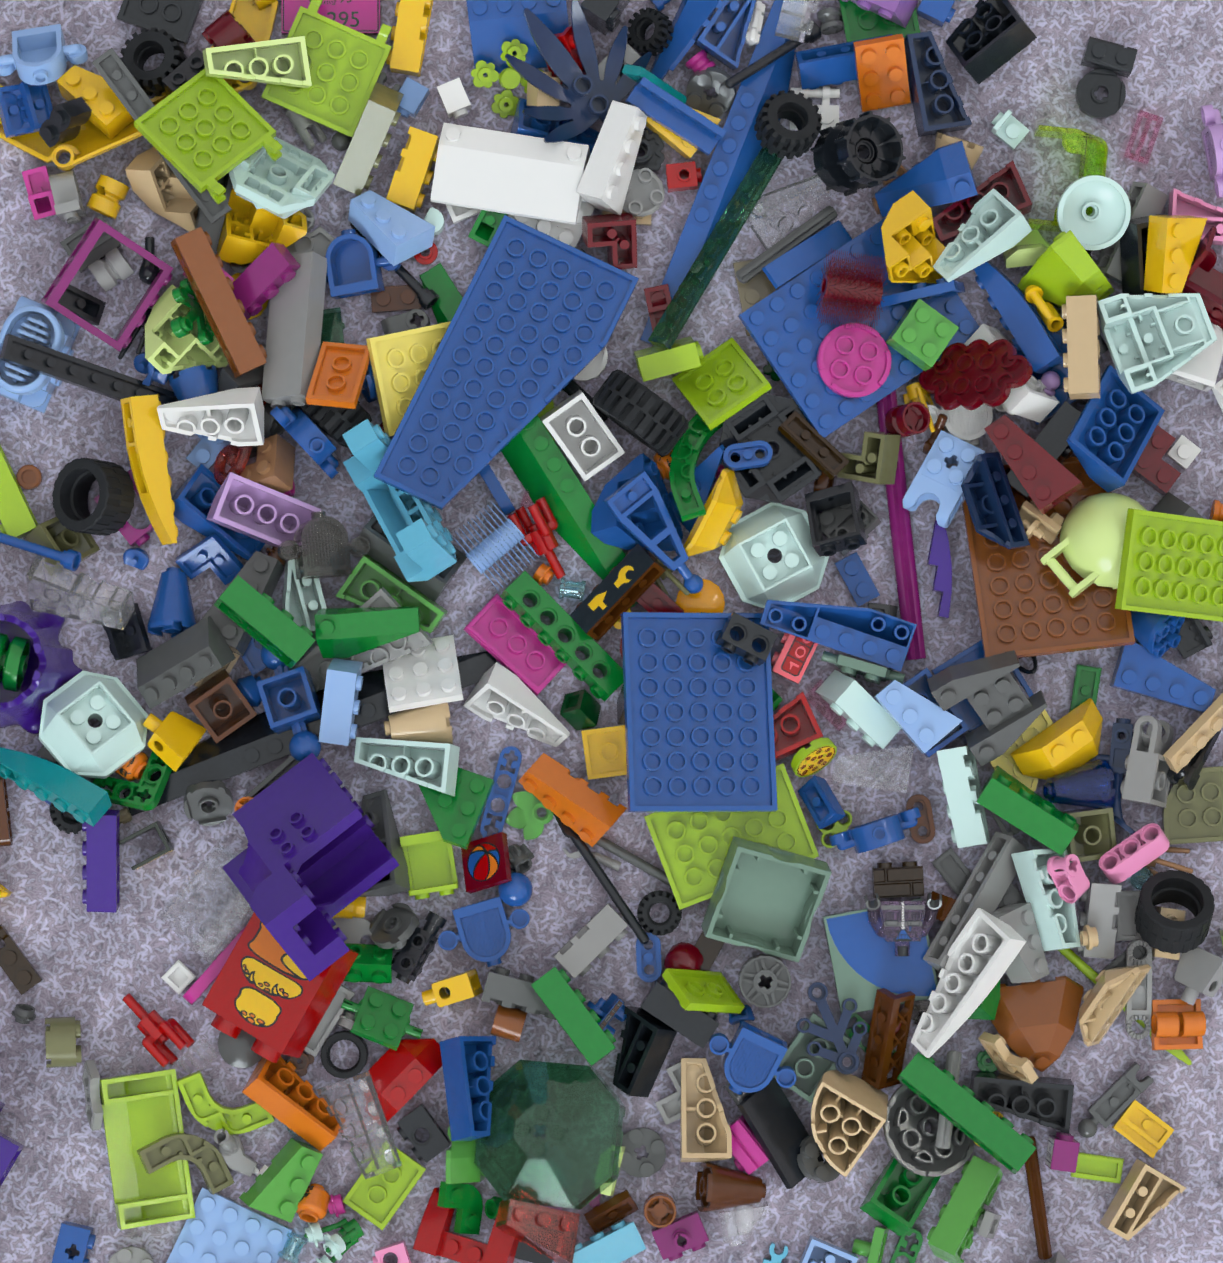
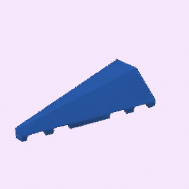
(687, 25)

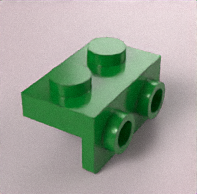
(371, 964)

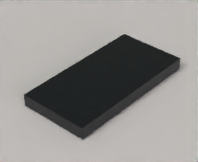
(776, 1130)

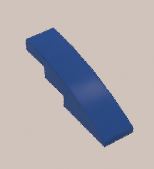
(806, 254)

